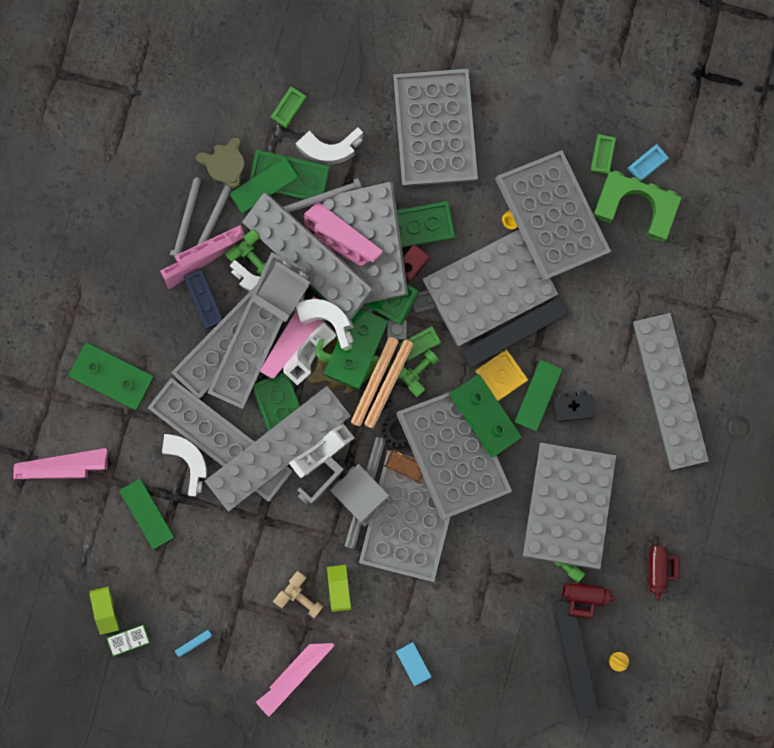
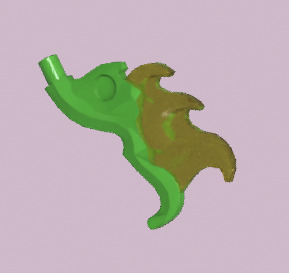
(323, 359)

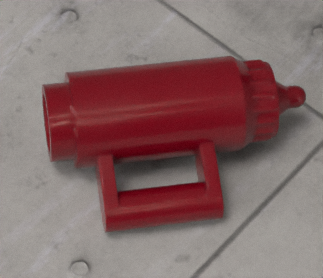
(658, 570)
(585, 594)

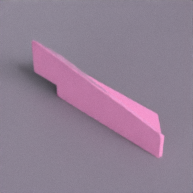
(340, 236)
(200, 256)
(288, 344)
(63, 466)
(293, 676)

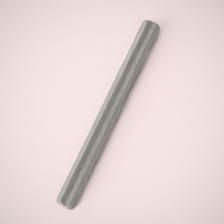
(371, 470)

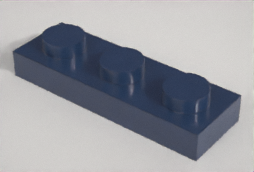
(203, 299)

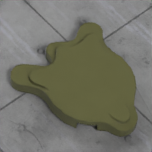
(225, 163)

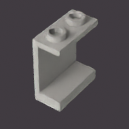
(282, 290)
(338, 471)
(361, 495)

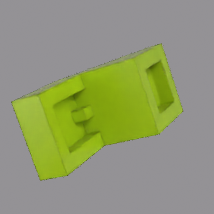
(338, 588)
(104, 610)

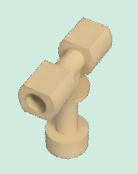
(293, 592)

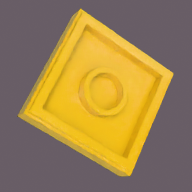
(502, 375)

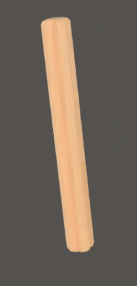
(374, 381)
(388, 384)

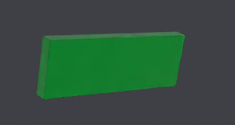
(266, 182)
(538, 395)
(146, 514)

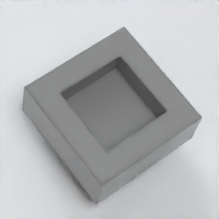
(396, 330)

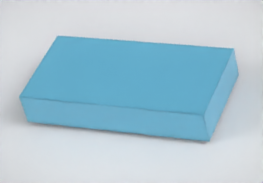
(648, 163)
(194, 643)
(413, 664)

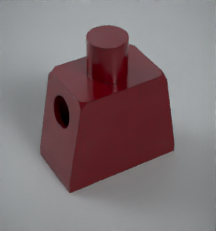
(417, 259)

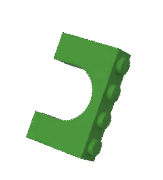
(663, 203)

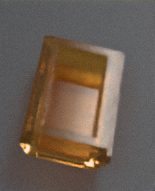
(403, 465)

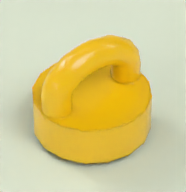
(509, 221)
(618, 661)

